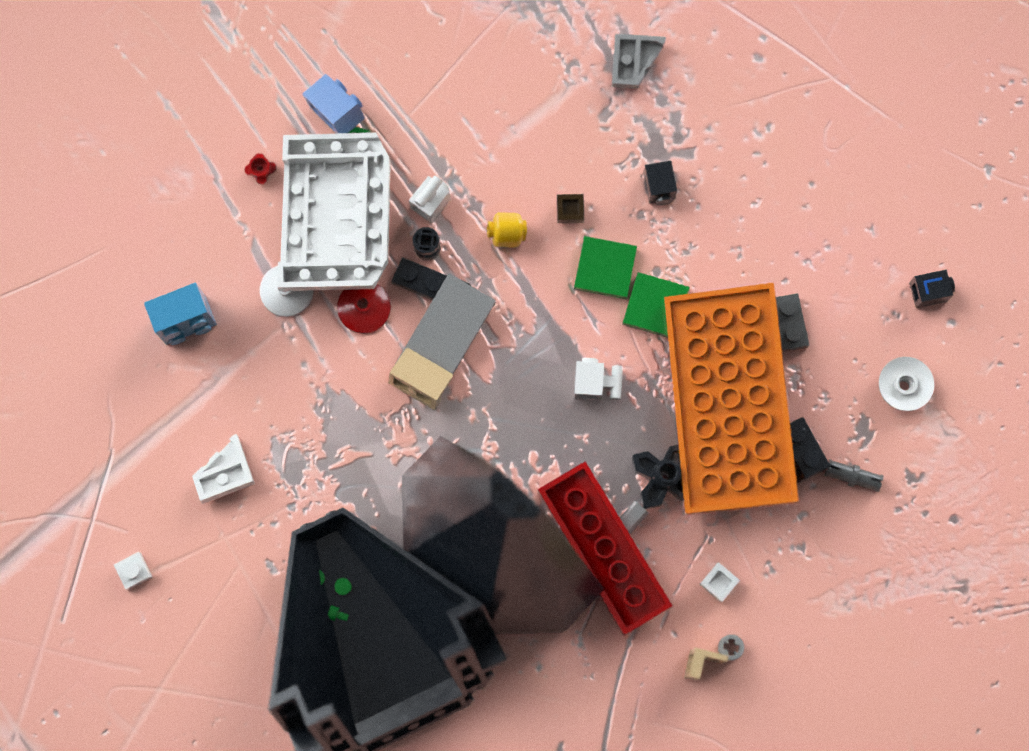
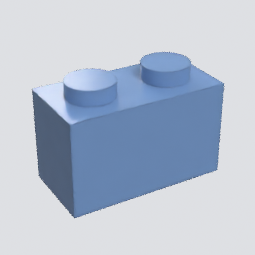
(334, 105)

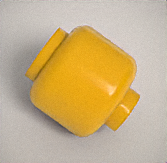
(507, 230)

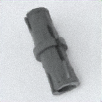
(854, 475)

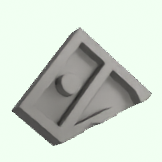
(634, 58)

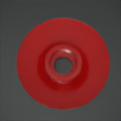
(367, 319)

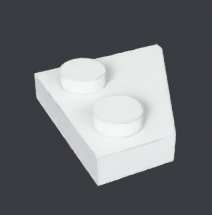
(224, 473)

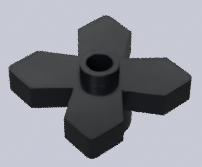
(651, 468)

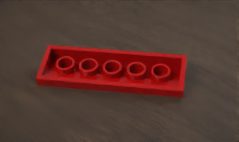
(605, 547)

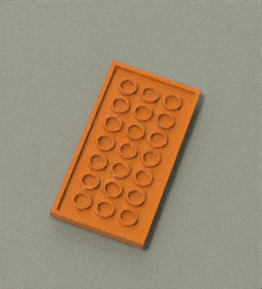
(730, 399)

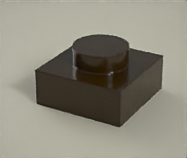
(570, 208)

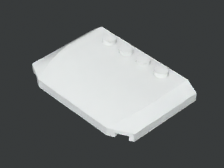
(328, 182)

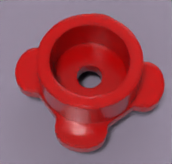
(260, 161)

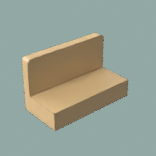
(420, 378)
(696, 661)

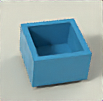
(180, 314)

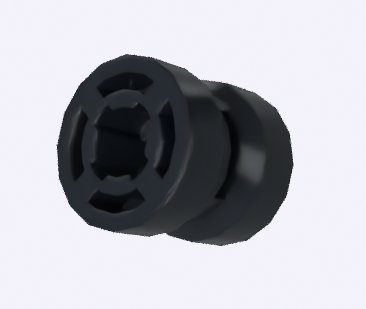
(430, 248)

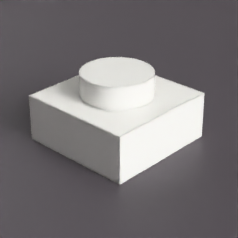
(133, 571)
(719, 582)

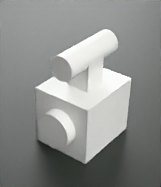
(430, 198)
(591, 380)

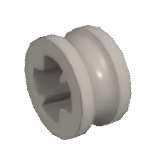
(737, 641)

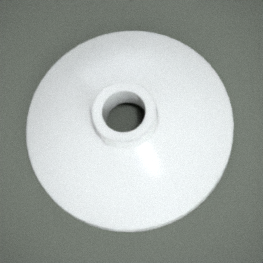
(280, 302)
(915, 374)

